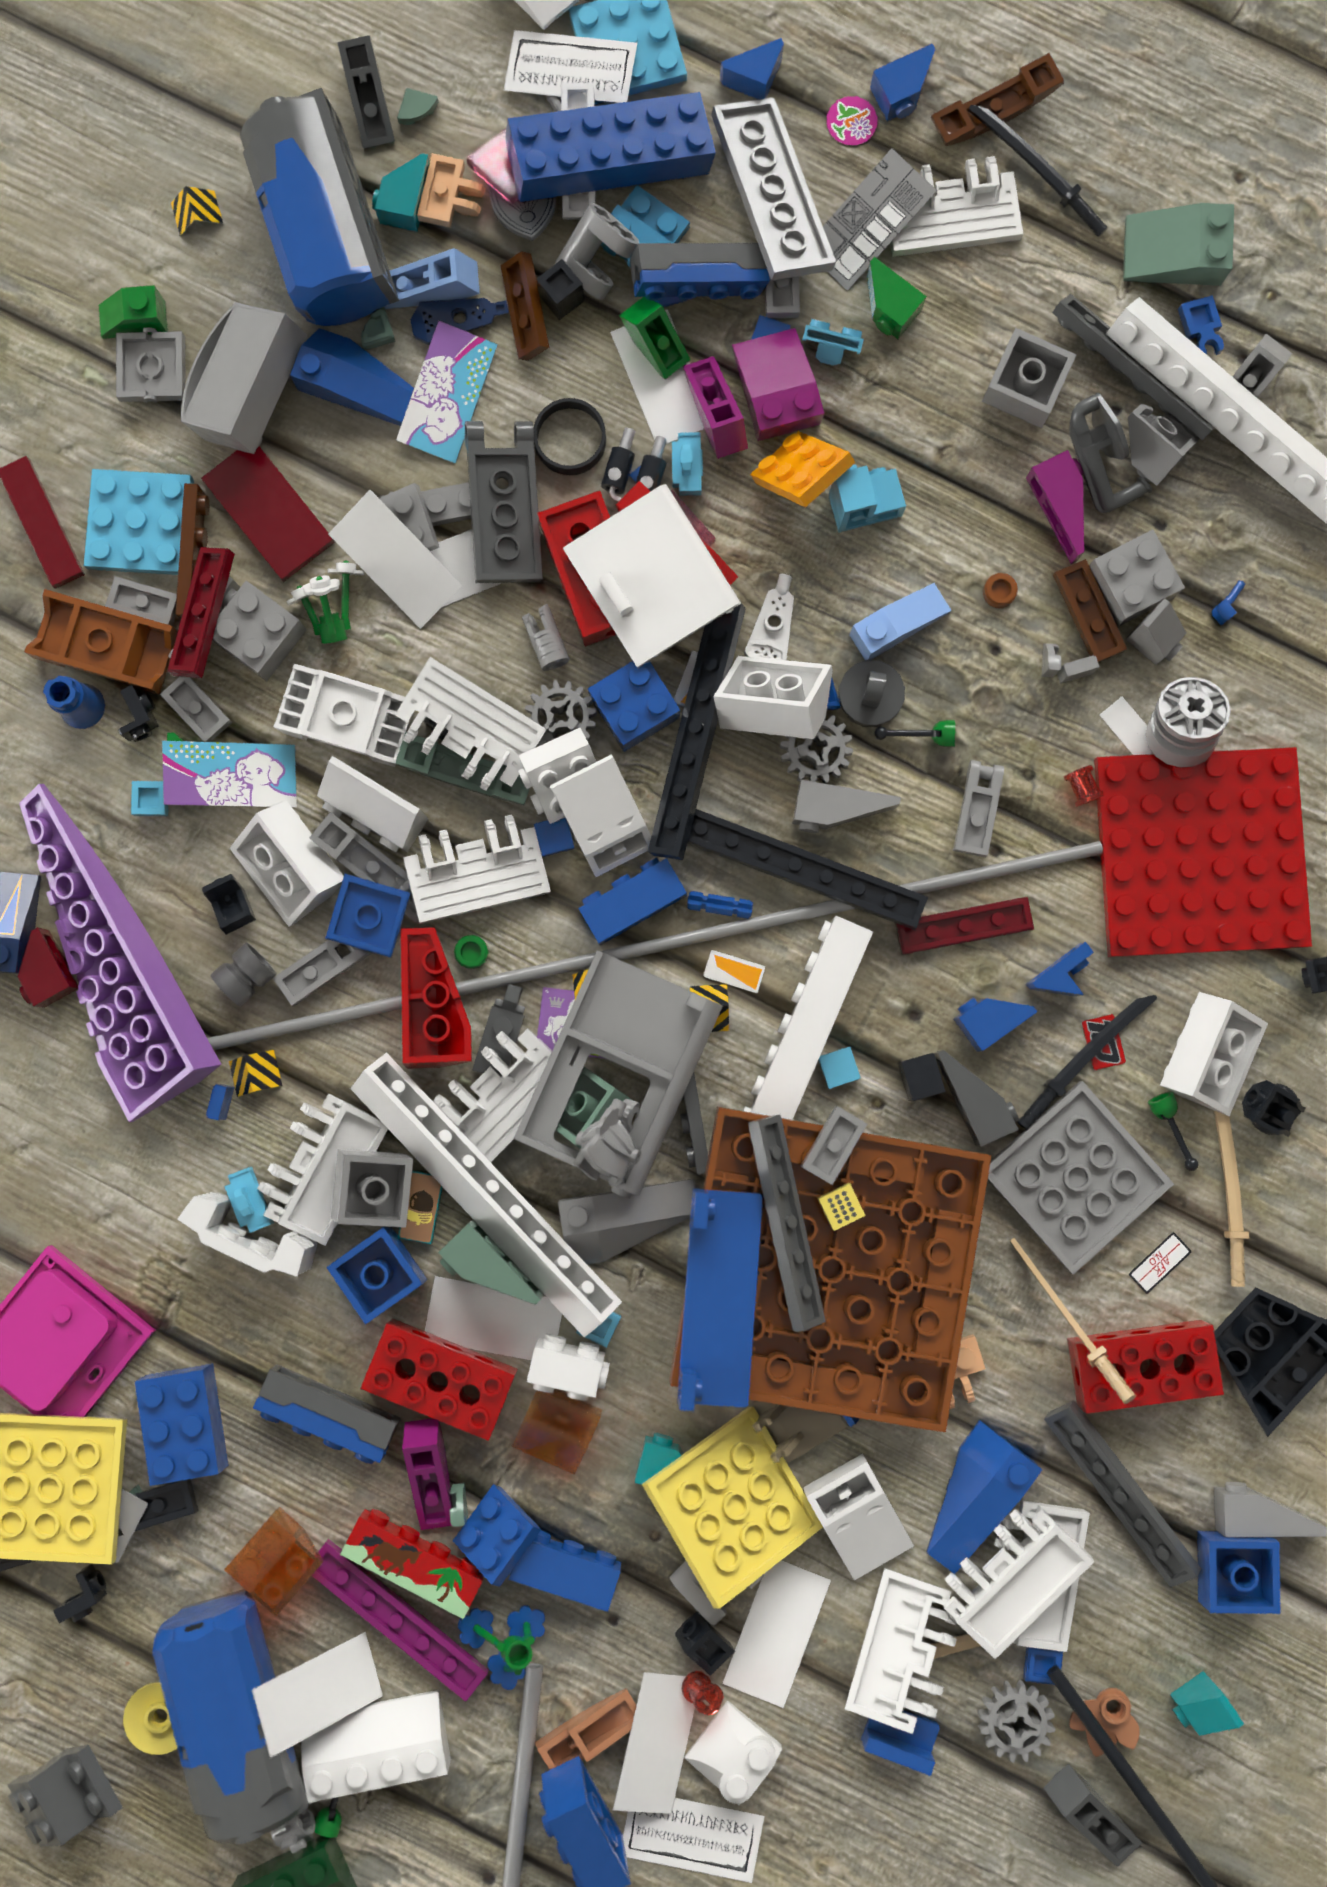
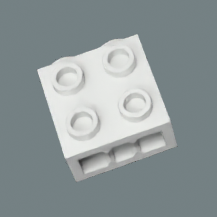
(551, 764)
(568, 1367)

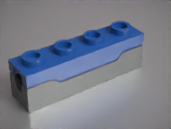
(698, 270)
(327, 1414)

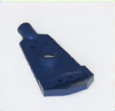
(446, 311)

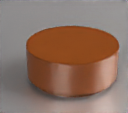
(1000, 590)

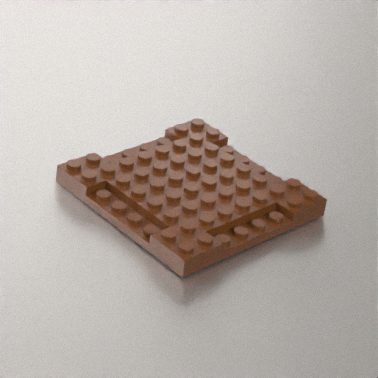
(886, 1282)

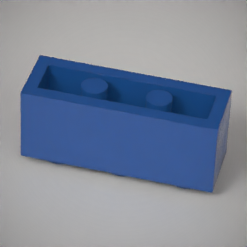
(632, 900)
(568, 1571)

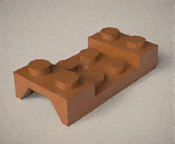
(103, 642)

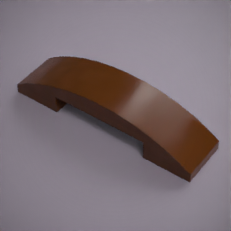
(1006, 101)

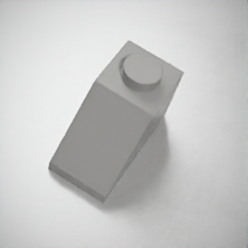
(1262, 365)
(1158, 633)

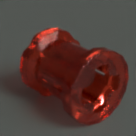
(1083, 785)
(697, 1694)

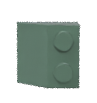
(587, 1104)

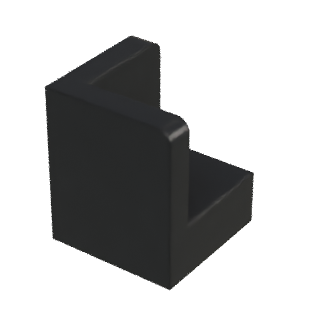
(560, 289)
(921, 1077)

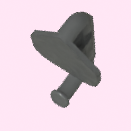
(1110, 437)

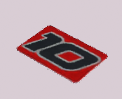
(1113, 1052)

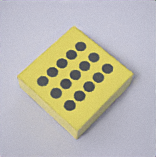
(841, 1206)

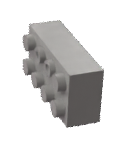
(240, 376)

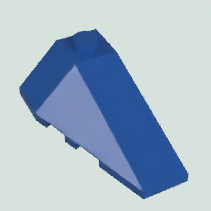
(981, 1492)

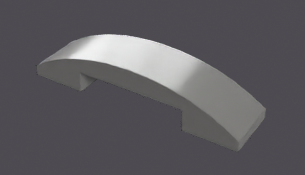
(361, 857)

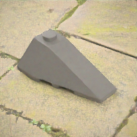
(609, 1224)

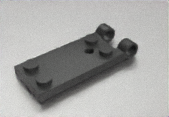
(504, 519)

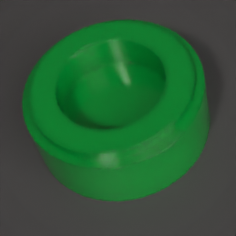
(471, 952)

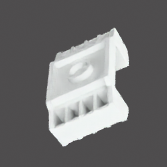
(342, 714)
(205, 1216)

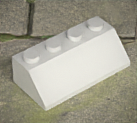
(377, 1748)

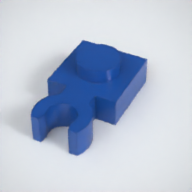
(1201, 321)

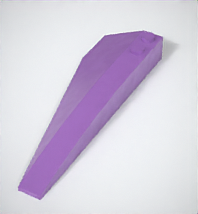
(135, 1008)

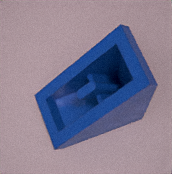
(753, 70)

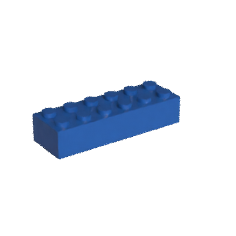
(609, 146)

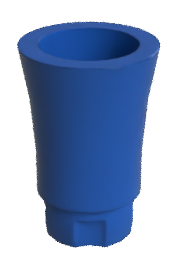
(76, 702)

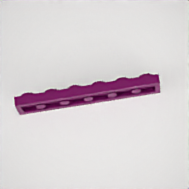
(399, 1622)

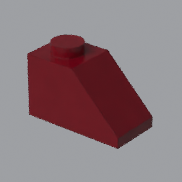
(44, 971)

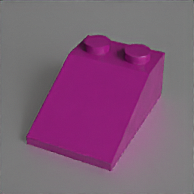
(778, 384)

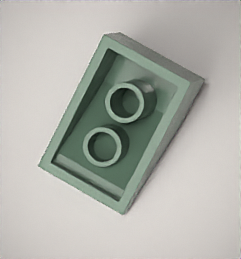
(1180, 245)
(483, 1262)

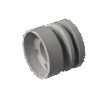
(1187, 722)

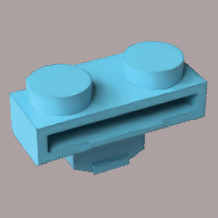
(832, 343)
(687, 464)
(247, 1200)

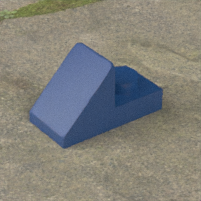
(1056, 977)

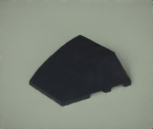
(1272, 1354)

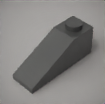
(366, 91)
(981, 1107)
(1091, 1815)

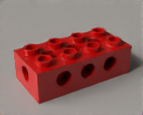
(559, 529)
(1161, 1383)
(420, 1392)

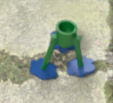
(514, 1651)

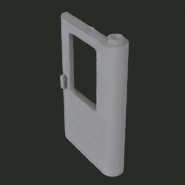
(638, 1025)

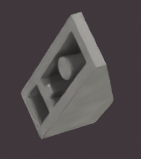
(830, 805)
(1251, 1514)

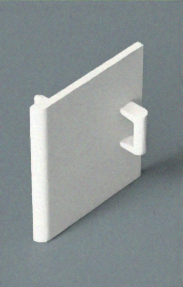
(651, 575)

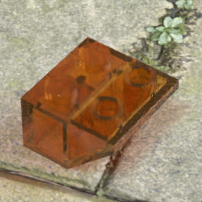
(557, 1429)
(276, 1562)

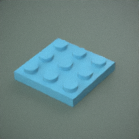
(644, 22)
(134, 521)

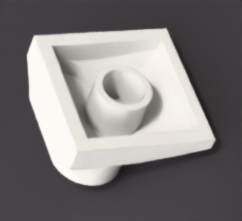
(734, 1754)

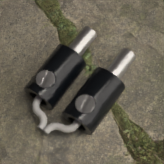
(621, 462)

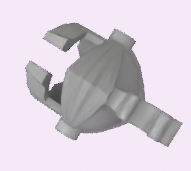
(607, 1143)

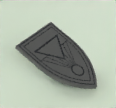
(523, 218)

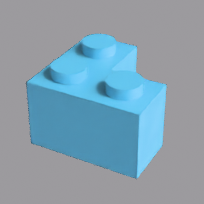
(866, 497)

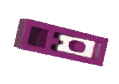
(716, 407)
(1059, 491)
(428, 1472)

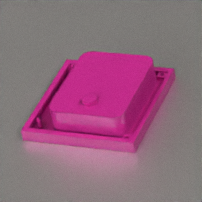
(58, 1332)

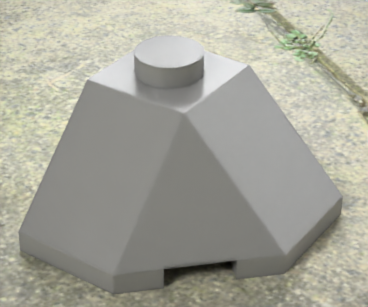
(1157, 443)

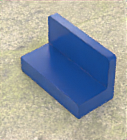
(901, 1746)

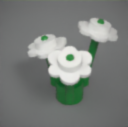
(330, 627)

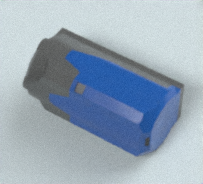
(316, 210)
(207, 1670)

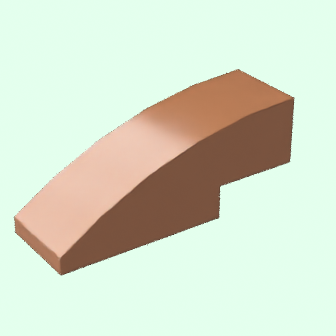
(589, 1731)

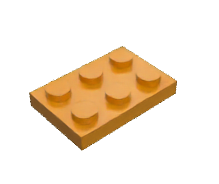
(802, 468)

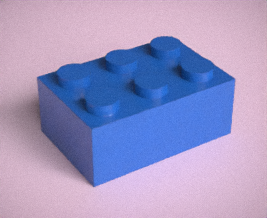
(181, 1424)
(583, 1827)

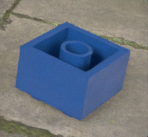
(634, 704)
(377, 1274)
(1238, 1574)

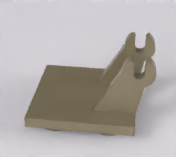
(795, 1428)

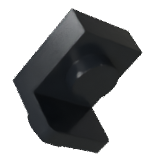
(703, 1643)

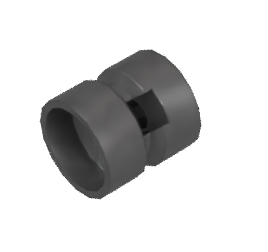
(241, 976)

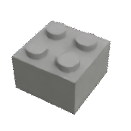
(1029, 378)
(1136, 577)
(257, 630)
(371, 1188)

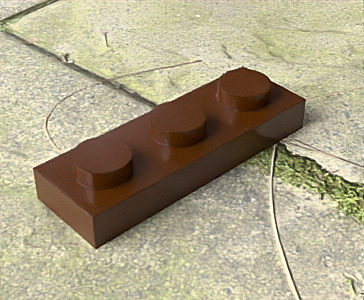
(524, 306)
(1089, 611)

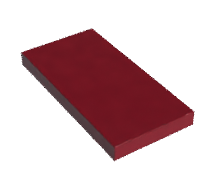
(268, 511)

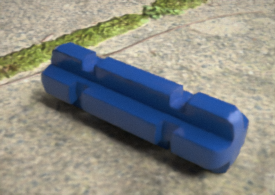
(719, 904)

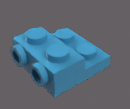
(649, 220)

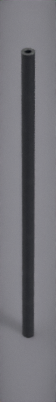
(1130, 1777)

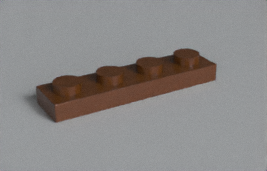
(193, 536)

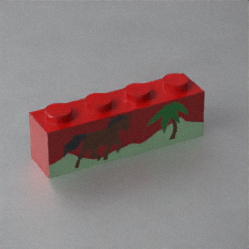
(413, 1562)

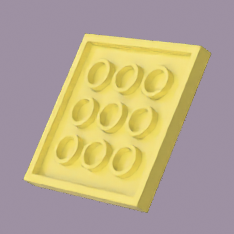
(60, 1487)
(732, 1507)

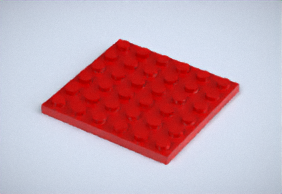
(1203, 853)

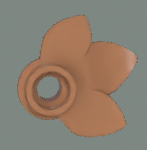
(1117, 1723)

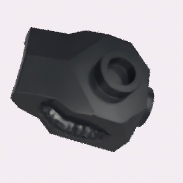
(1271, 1107)

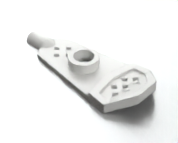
(773, 637)

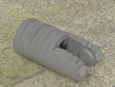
(548, 642)

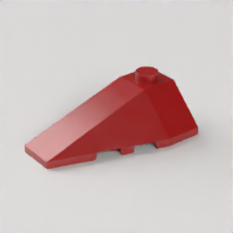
(433, 1015)

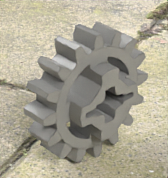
(568, 704)
(820, 764)
(1026, 1733)

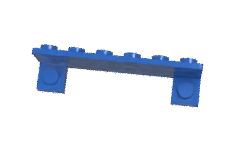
(719, 1299)

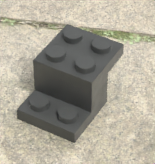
(63, 1797)

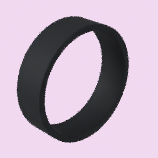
(569, 403)

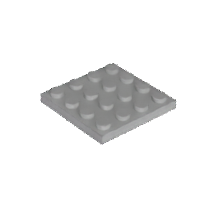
(1077, 1177)

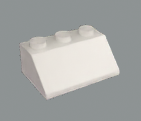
(774, 697)
(370, 806)
(286, 863)
(1214, 1053)

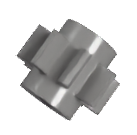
(295, 1832)

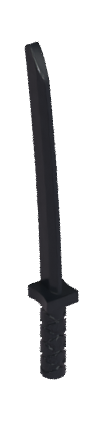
(1069, 194)
(1056, 1086)

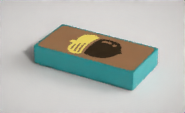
(422, 1208)

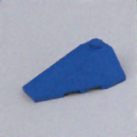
(350, 376)

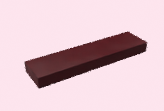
(40, 522)
(201, 612)
(966, 925)

